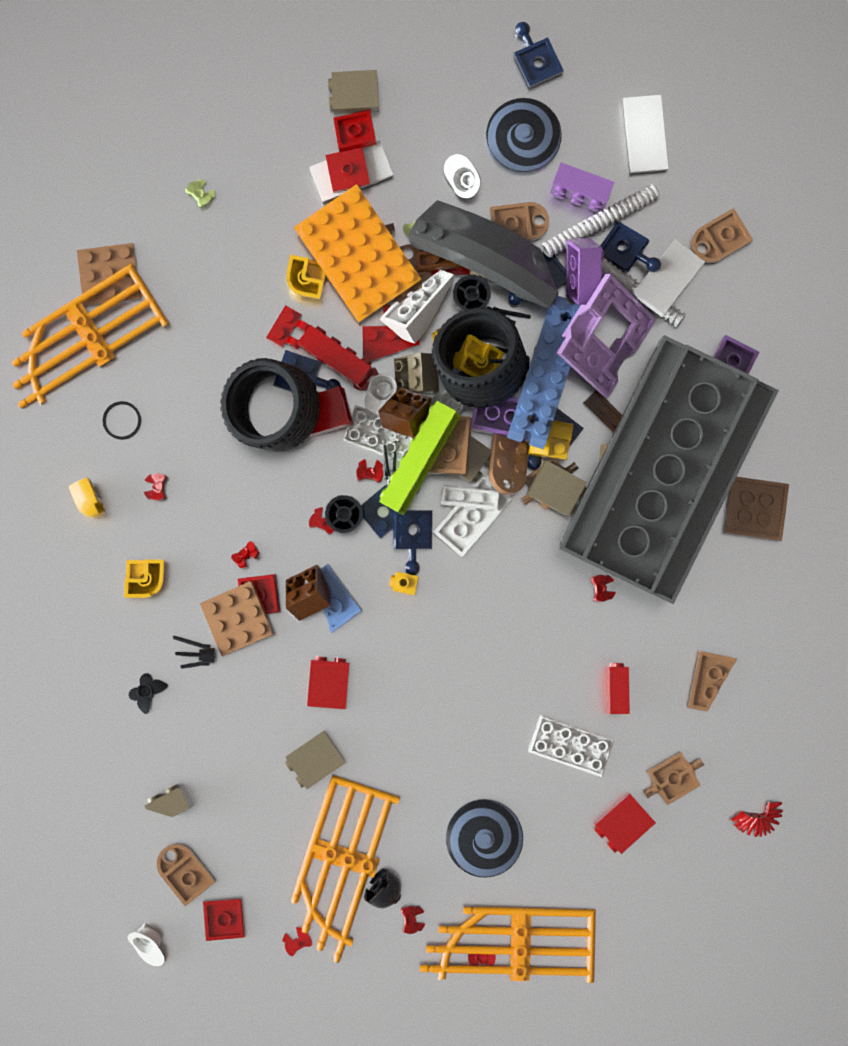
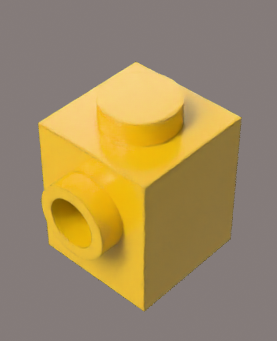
(404, 583)

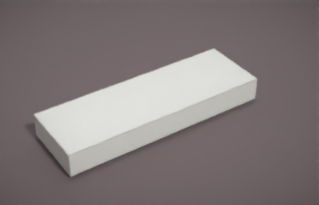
(470, 497)

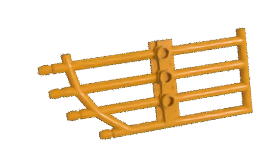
(87, 330)
(343, 857)
(520, 943)

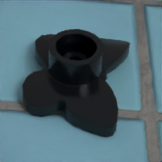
(146, 691)

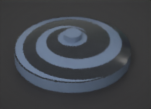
(523, 135)
(484, 838)

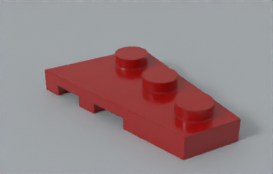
(382, 342)

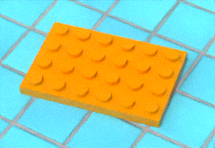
(357, 253)

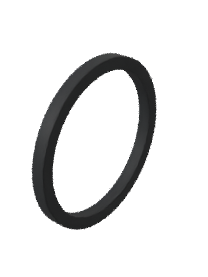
(123, 437)

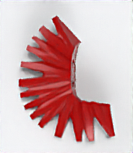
(757, 821)

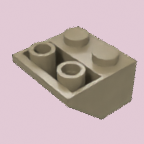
(416, 373)
(172, 803)

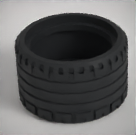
(489, 388)
(237, 395)

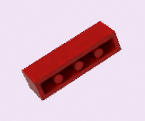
(335, 356)

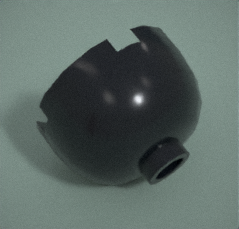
(471, 292)
(344, 514)
(385, 889)

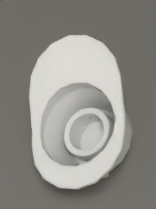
(462, 175)
(147, 944)

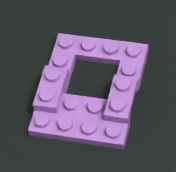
(587, 352)

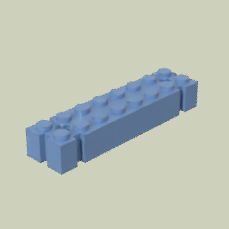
(544, 379)

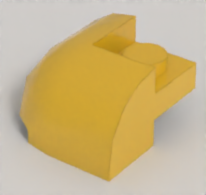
(305, 277)
(475, 356)
(557, 442)
(87, 499)
(143, 578)

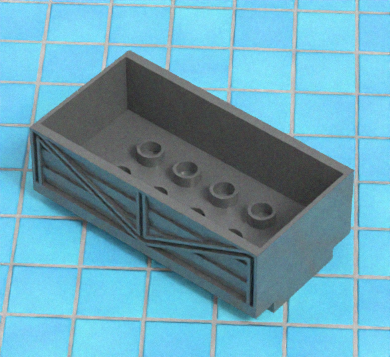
(668, 468)

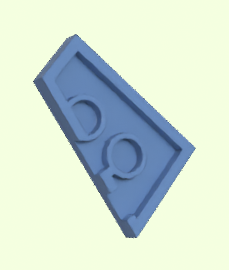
(343, 604)

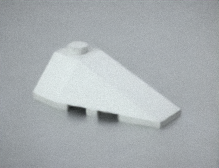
(414, 314)

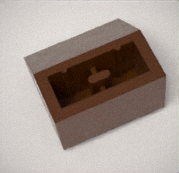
(405, 412)
(307, 593)

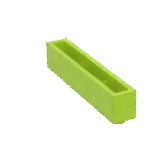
(420, 457)

